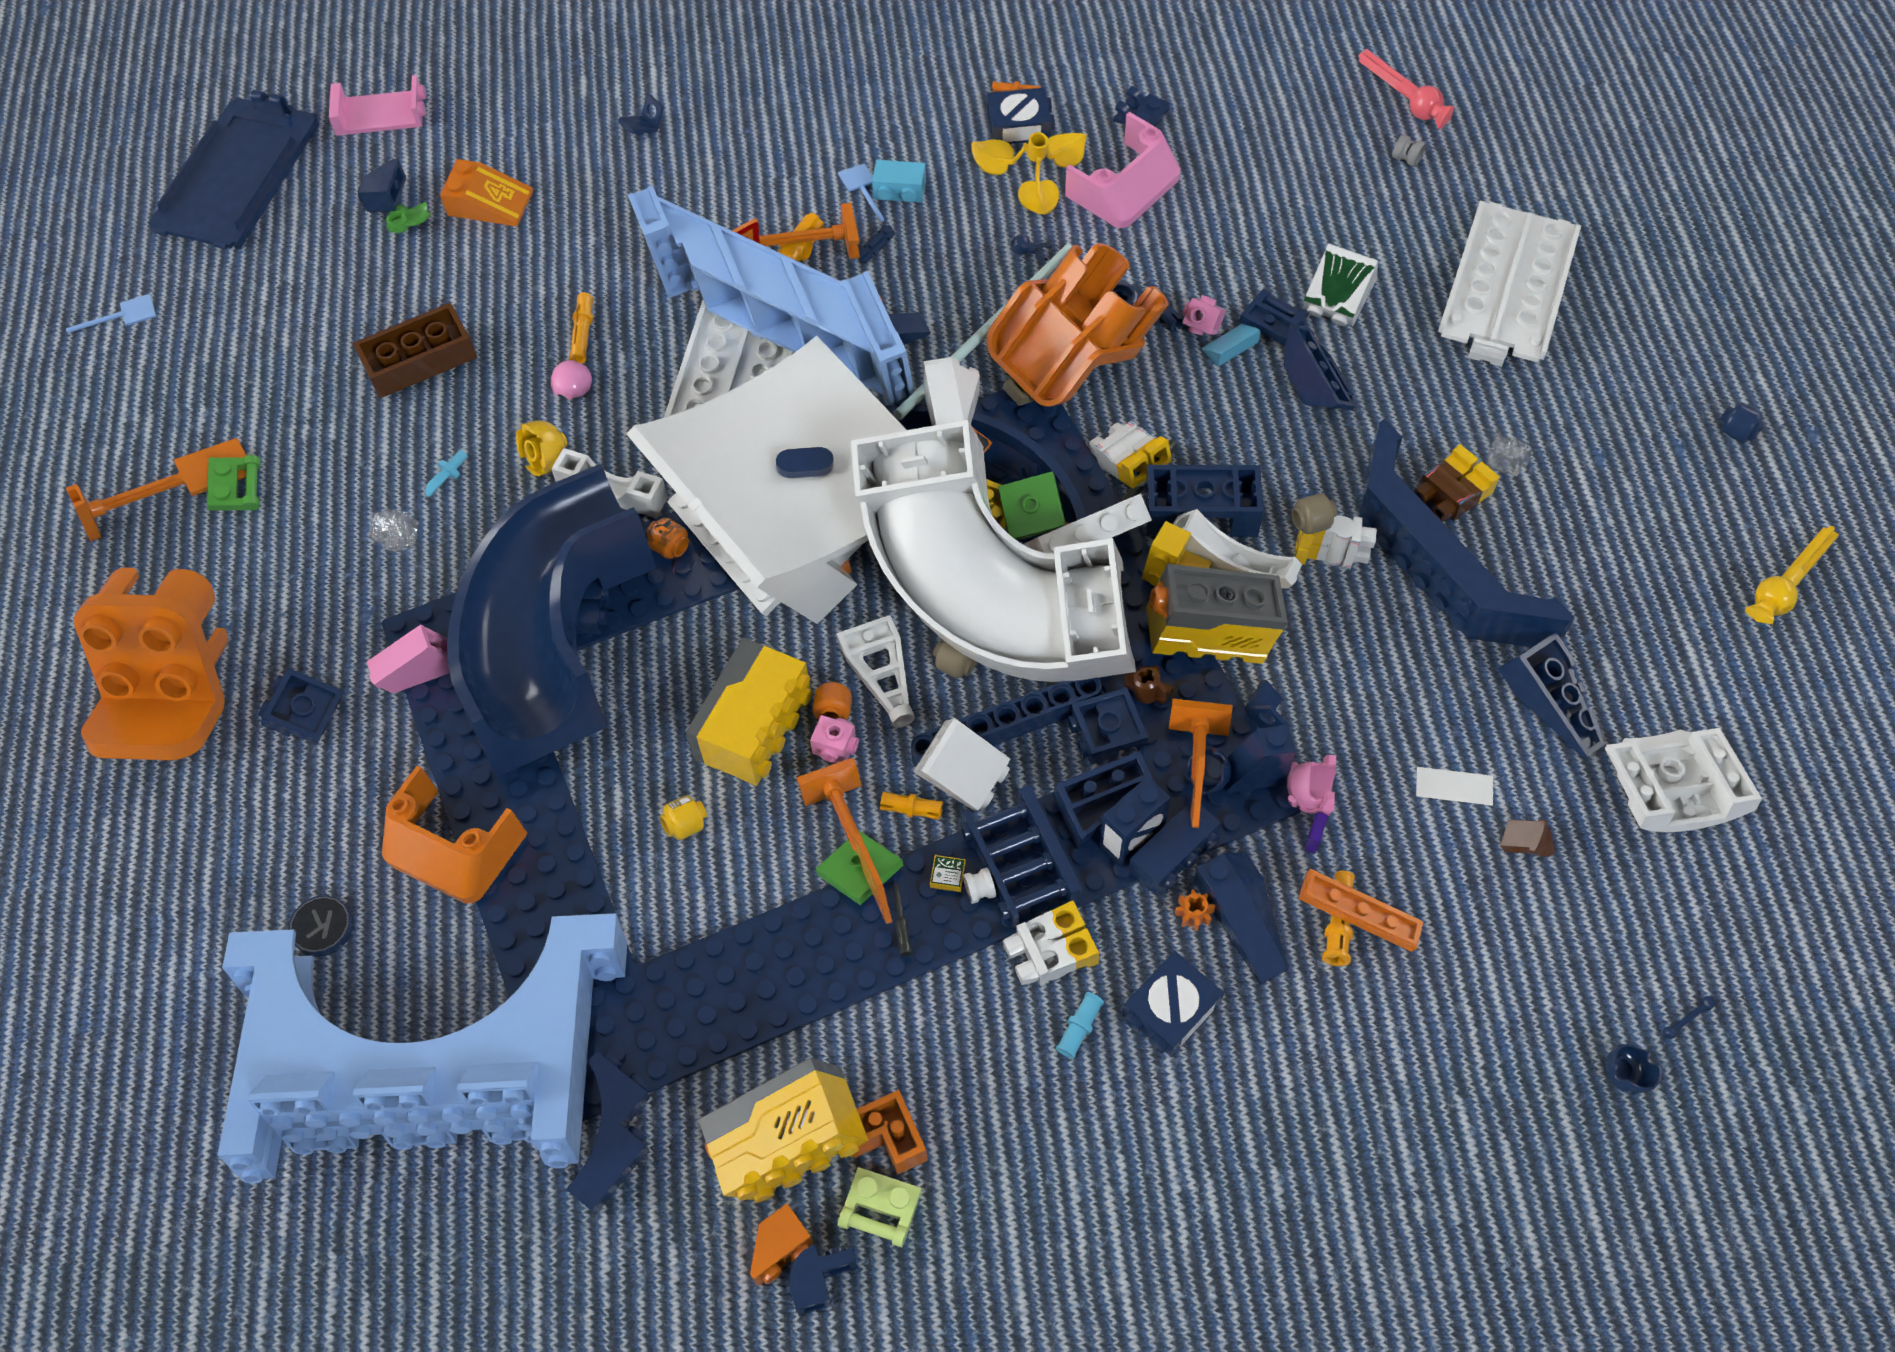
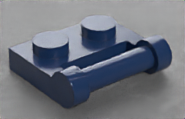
(1272, 316)

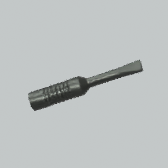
(902, 927)

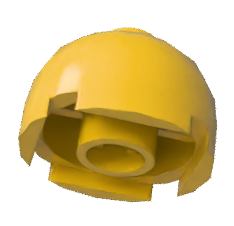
(540, 445)

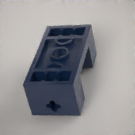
(1234, 495)

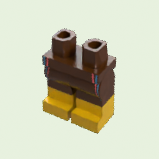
(1456, 484)

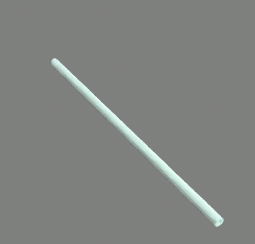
(978, 336)

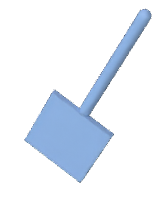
(857, 178)
(131, 310)

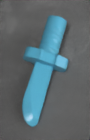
(447, 469)

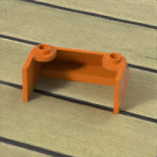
(456, 869)

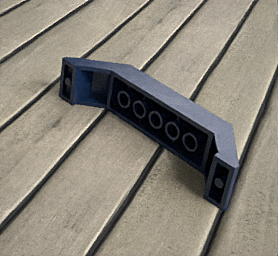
(1443, 564)

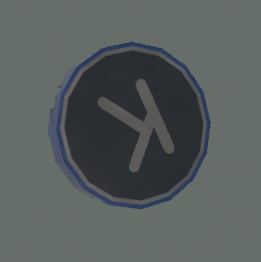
(321, 925)

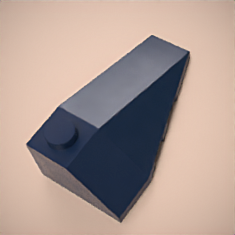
(1548, 686)

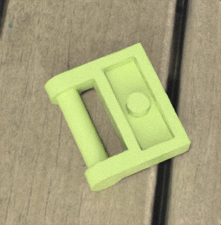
(882, 1196)

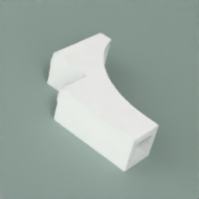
(1231, 555)

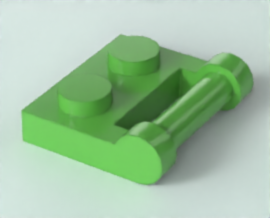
(223, 483)

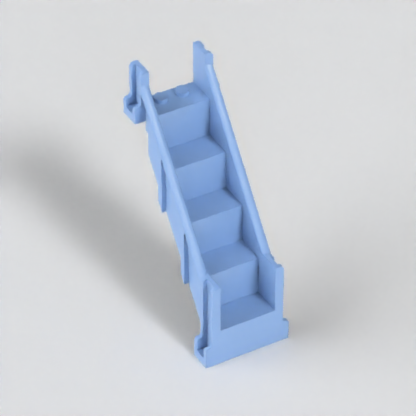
(775, 294)

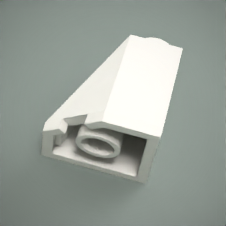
(950, 390)

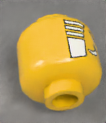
(683, 817)

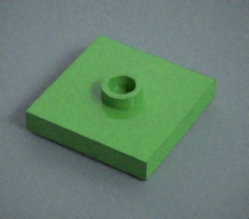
(1032, 506)
(845, 871)

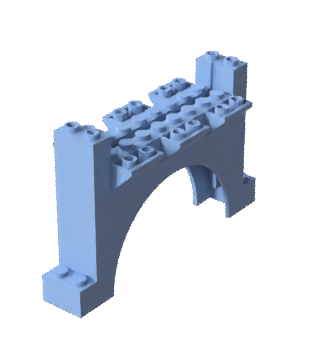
(326, 1089)

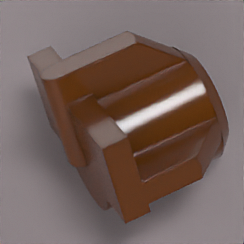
(1147, 685)

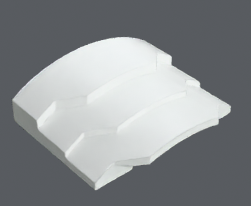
(1683, 780)

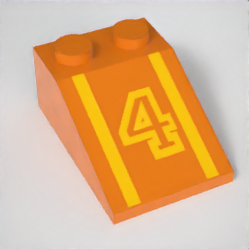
(484, 194)

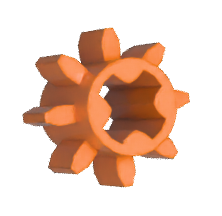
(1191, 902)

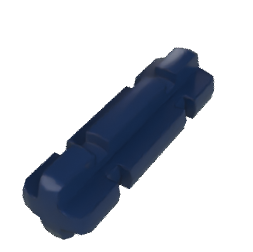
(875, 243)

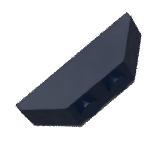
(1315, 371)

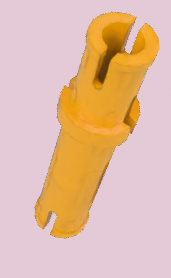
(582, 320)

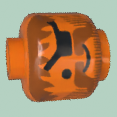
(667, 538)

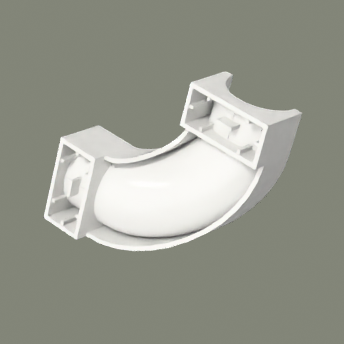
(972, 580)

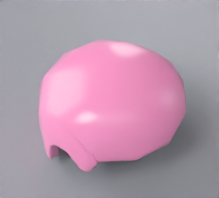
(571, 379)

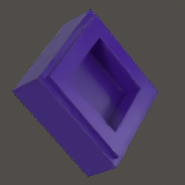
(1316, 832)

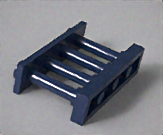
(1040, 832)

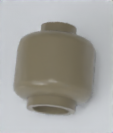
(1314, 513)
(952, 661)

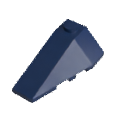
(1243, 911)

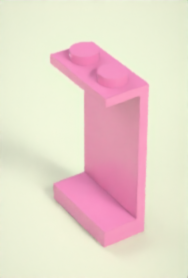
(376, 111)

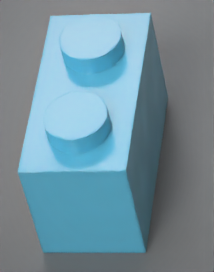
(899, 181)

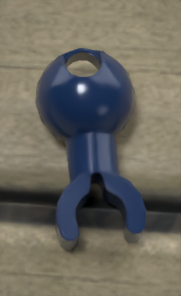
(1024, 246)

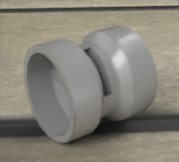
(1408, 150)

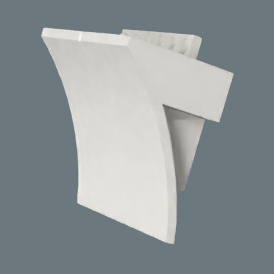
(767, 530)

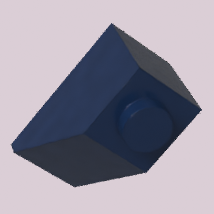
(382, 187)

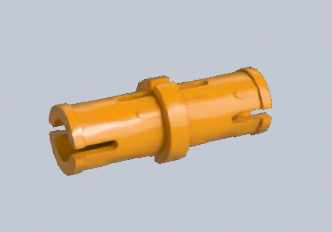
(911, 805)

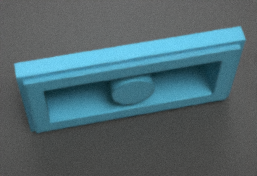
(1231, 344)

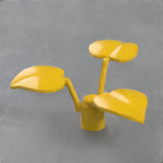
(1035, 195)

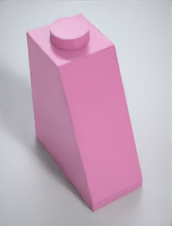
(410, 661)

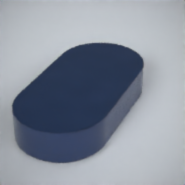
(804, 462)

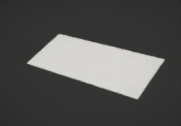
(1454, 786)

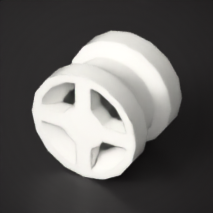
(979, 885)

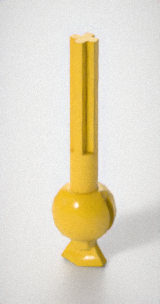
(1779, 593)

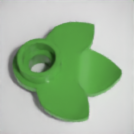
(403, 218)

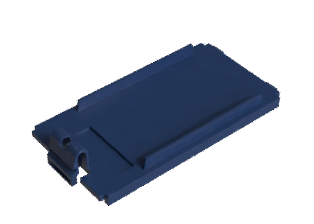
(234, 171)

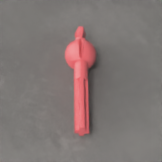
(1424, 101)

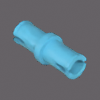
(1079, 1025)

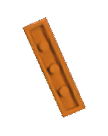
(1361, 910)

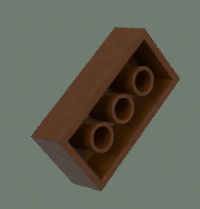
(415, 350)

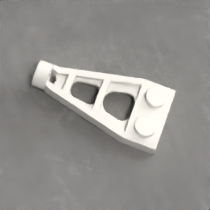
(867, 640)

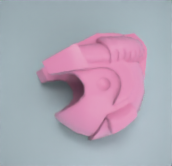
(1311, 785)

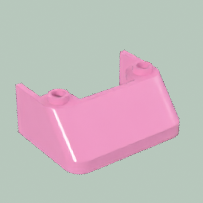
(1127, 195)

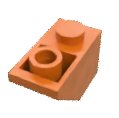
(777, 1243)

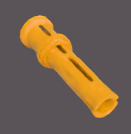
(1339, 931)

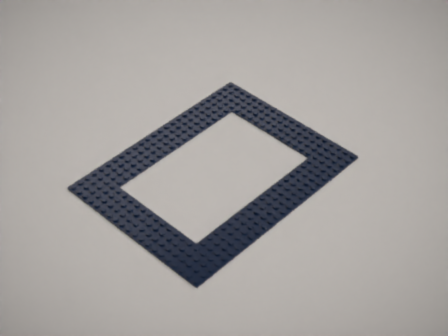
(823, 947)

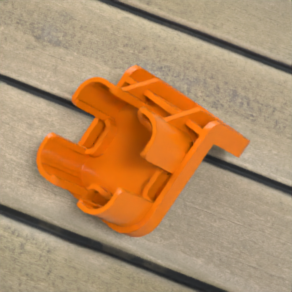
(1070, 324)
(151, 667)

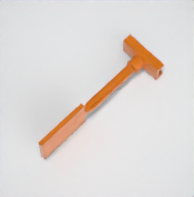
(192, 473)
(831, 784)

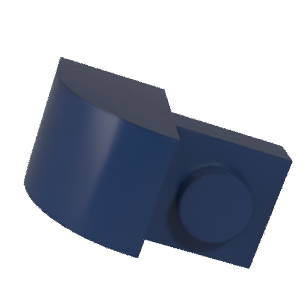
(809, 1276)

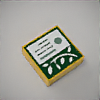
(947, 873)

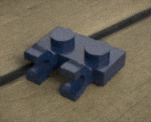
(1149, 109)

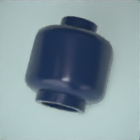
(1742, 423)

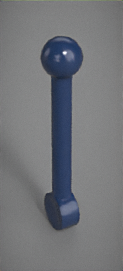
(1706, 1003)

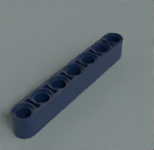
(1017, 711)

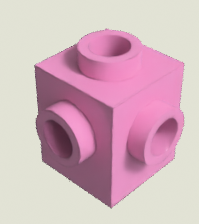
(1212, 315)
(834, 739)

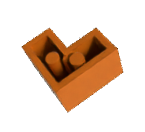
(891, 1125)

